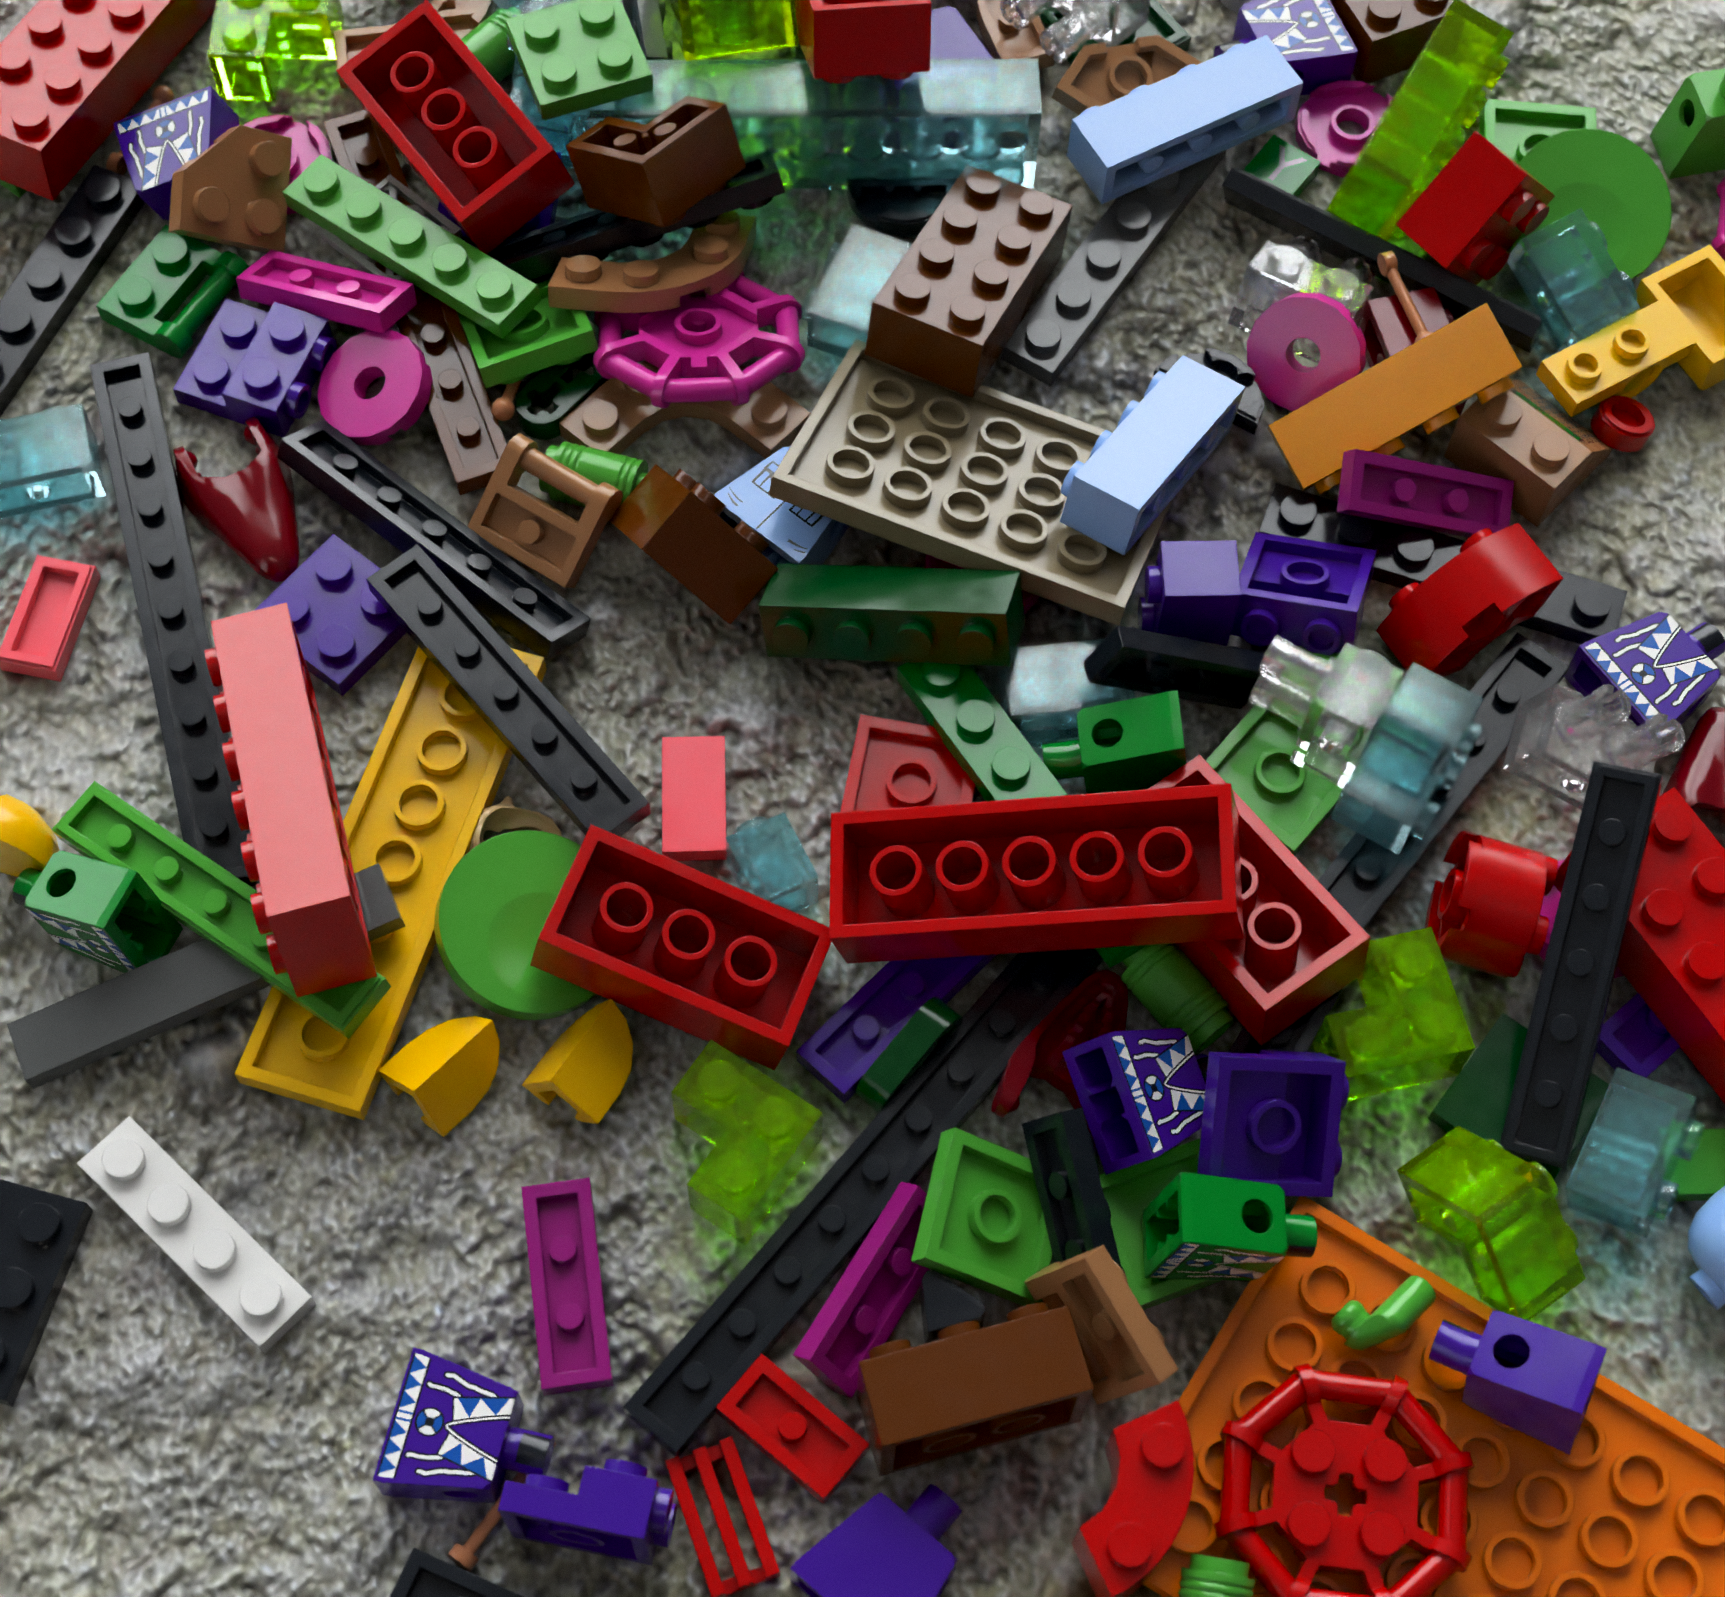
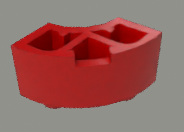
(1469, 601)
(1146, 1502)

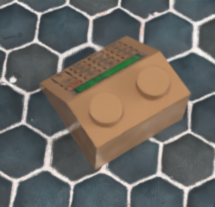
(1526, 442)

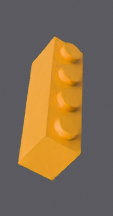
(1396, 397)

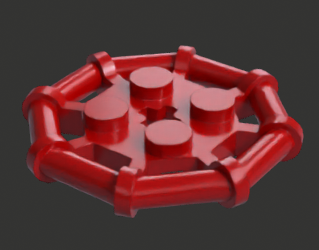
(1374, 1468)

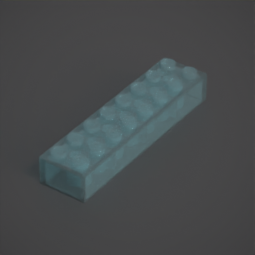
(864, 128)

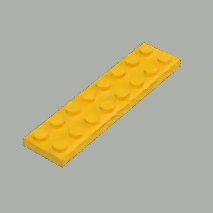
(417, 820)

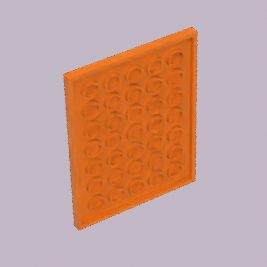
(1615, 1518)

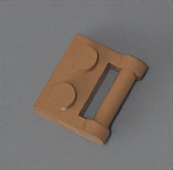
(533, 528)
(1114, 1333)

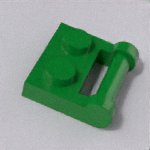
(159, 285)

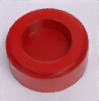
(1623, 423)

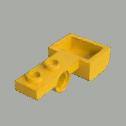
(1677, 323)

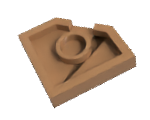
(1109, 73)
(235, 191)

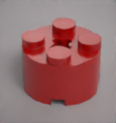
(1491, 904)

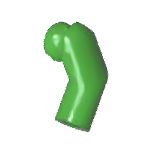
(1389, 1319)

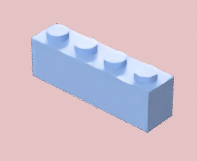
(1183, 118)
(1149, 454)

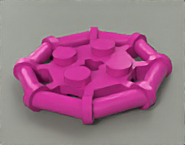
(702, 342)

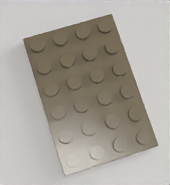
(957, 481)

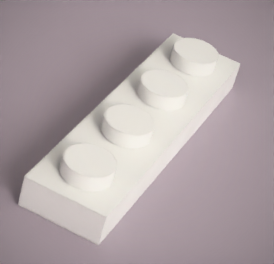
(197, 1234)

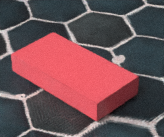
(48, 618)
(694, 798)

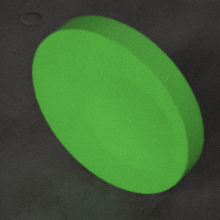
(1612, 185)
(493, 919)

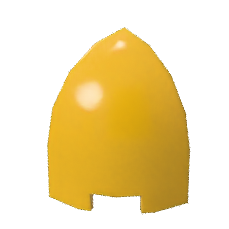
(24, 837)
(586, 1063)
(446, 1069)

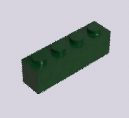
(893, 614)

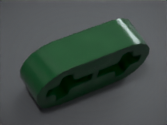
(558, 387)
(907, 1052)

